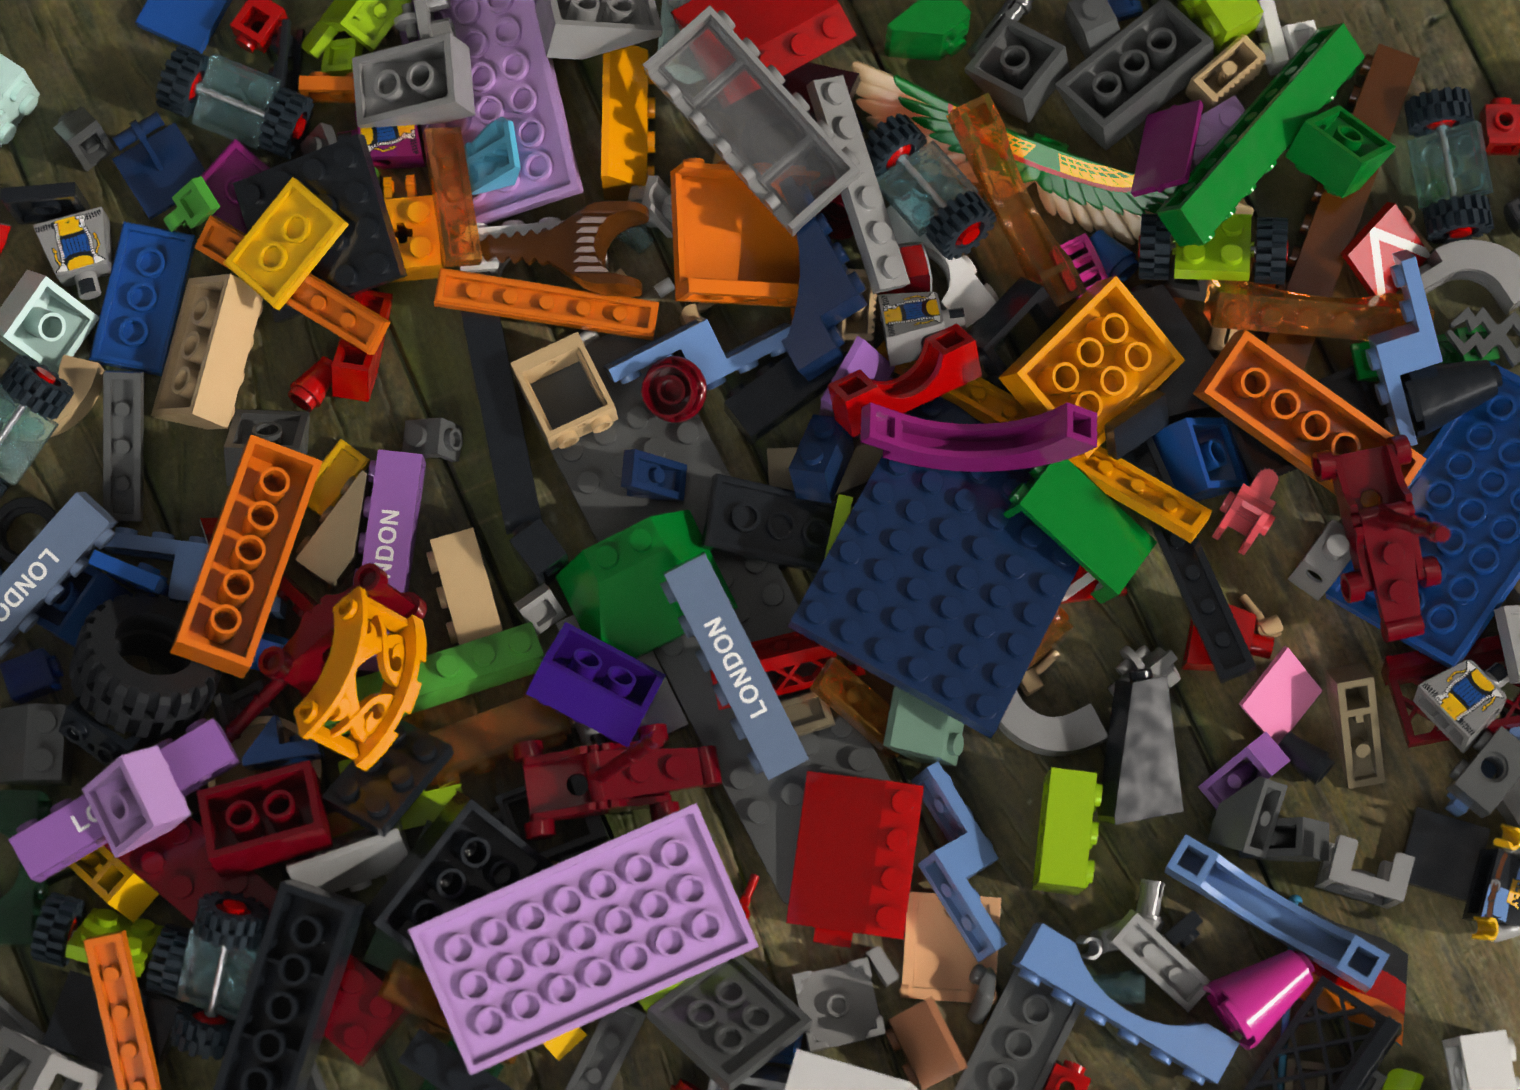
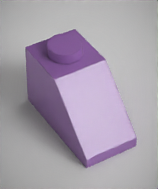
(1256, 760)

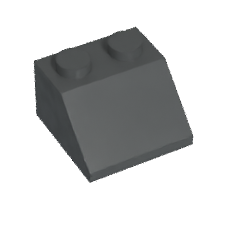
(1018, 68)
(280, 427)
(32, 746)

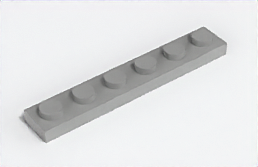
(863, 196)

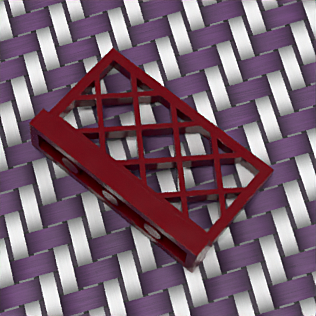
(1417, 667)

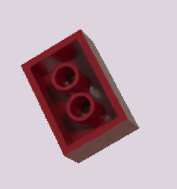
(264, 819)

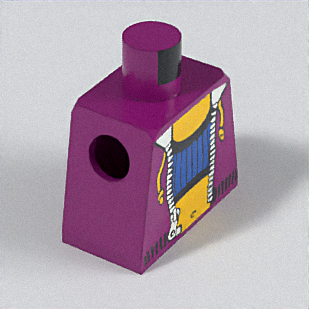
(391, 146)

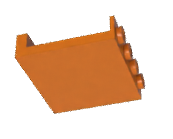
(728, 241)

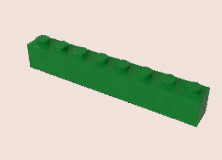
(1260, 136)

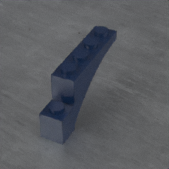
(824, 299)

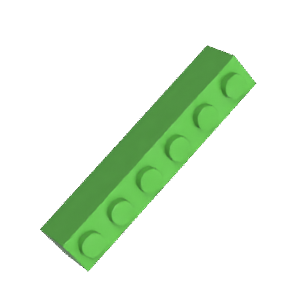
(467, 668)

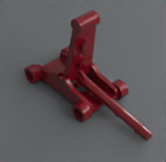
(302, 657)

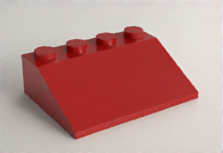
(782, 30)
(855, 854)

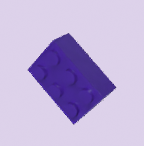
(595, 684)

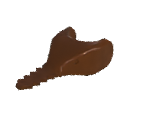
(577, 246)

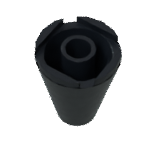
(1448, 391)

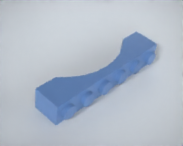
(1295, 927)
(1058, 964)

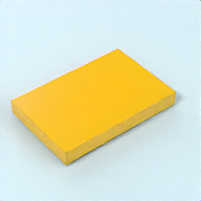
(285, 243)

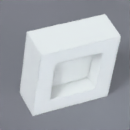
(1296, 35)

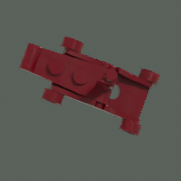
(1383, 536)
(616, 778)

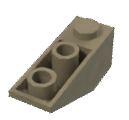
(334, 546)

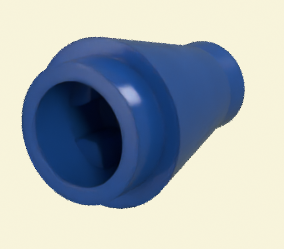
(1114, 256)

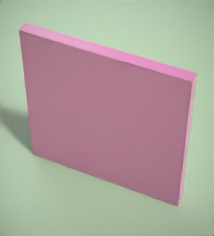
(1280, 696)

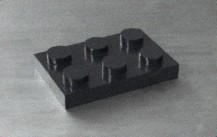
(392, 784)

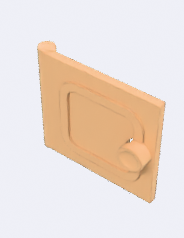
(936, 954)

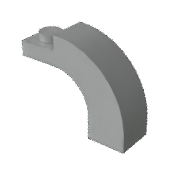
(1479, 262)
(1052, 735)

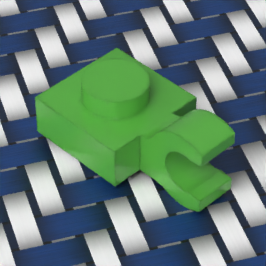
(193, 205)

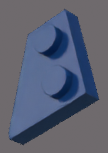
(139, 579)

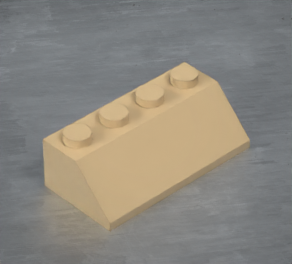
(208, 352)

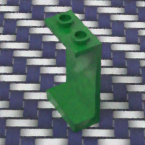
(1083, 524)

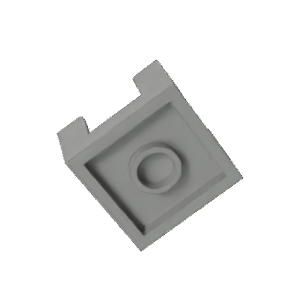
(1383, 890)
(839, 1004)
(45, 1063)

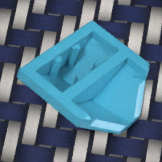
(493, 157)

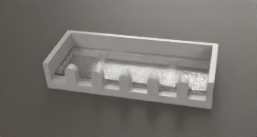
(752, 119)

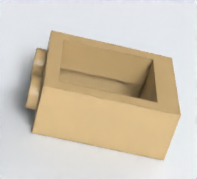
(550, 360)

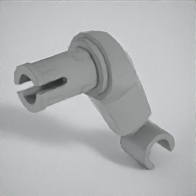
(1147, 907)

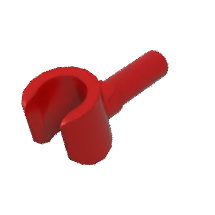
(745, 898)

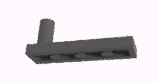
(123, 444)

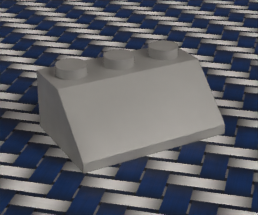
(352, 860)

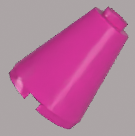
(1259, 994)

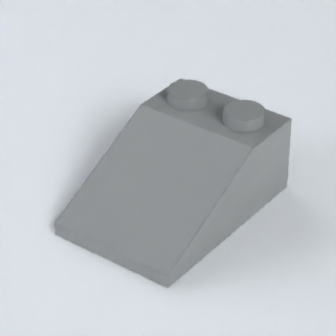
(595, 26)
(414, 83)

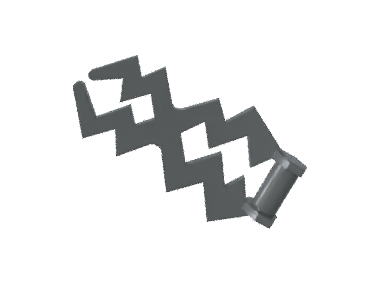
(1496, 335)

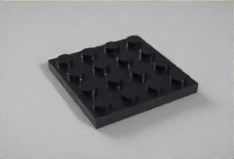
(347, 183)

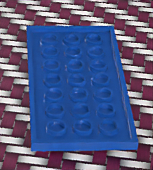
(1475, 493)

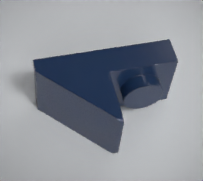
(653, 476)
(271, 750)

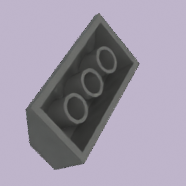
(1135, 73)

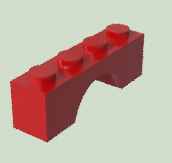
(945, 363)

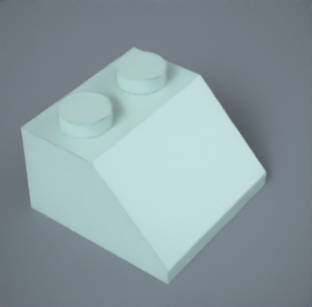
(44, 320)

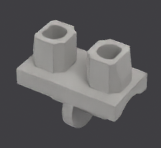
(424, 19)
(657, 199)
(1157, 660)

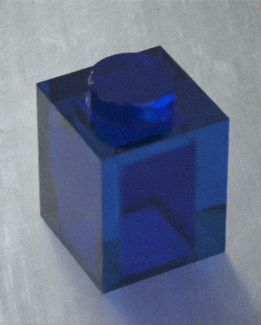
(32, 675)

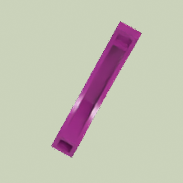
(980, 447)

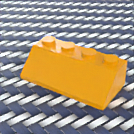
(626, 122)

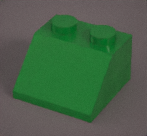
(928, 30)
(1338, 151)

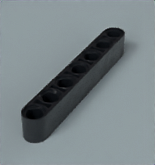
(501, 419)

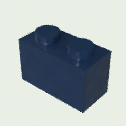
(821, 459)

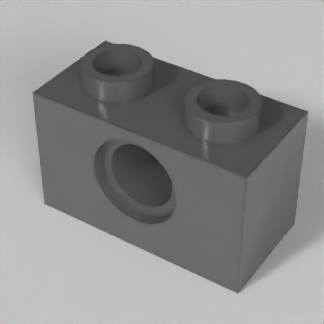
(1470, 784)

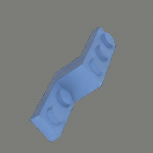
(699, 344)
(1403, 347)
(186, 557)
(957, 861)

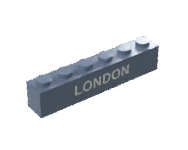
(48, 562)
(735, 666)

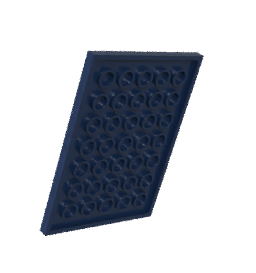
(939, 584)

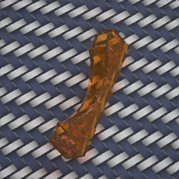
(991, 159)
(1267, 309)

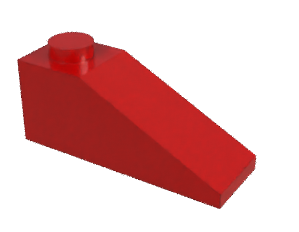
(352, 368)

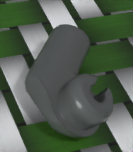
(984, 995)

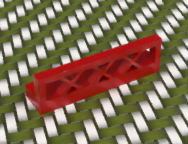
(790, 651)

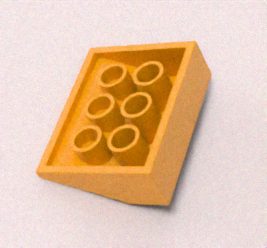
(1094, 356)

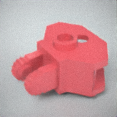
(1249, 509)

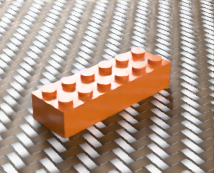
(1290, 409)
(246, 557)

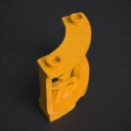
(358, 635)

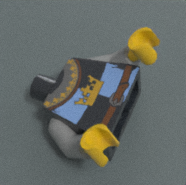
(1496, 889)

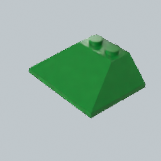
(618, 582)

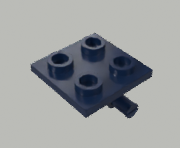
(157, 164)

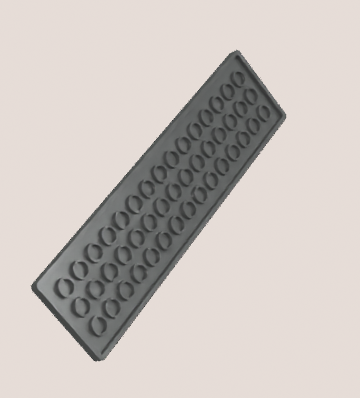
(764, 600)

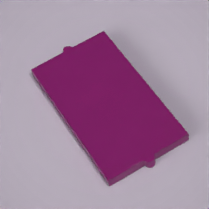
(1167, 148)

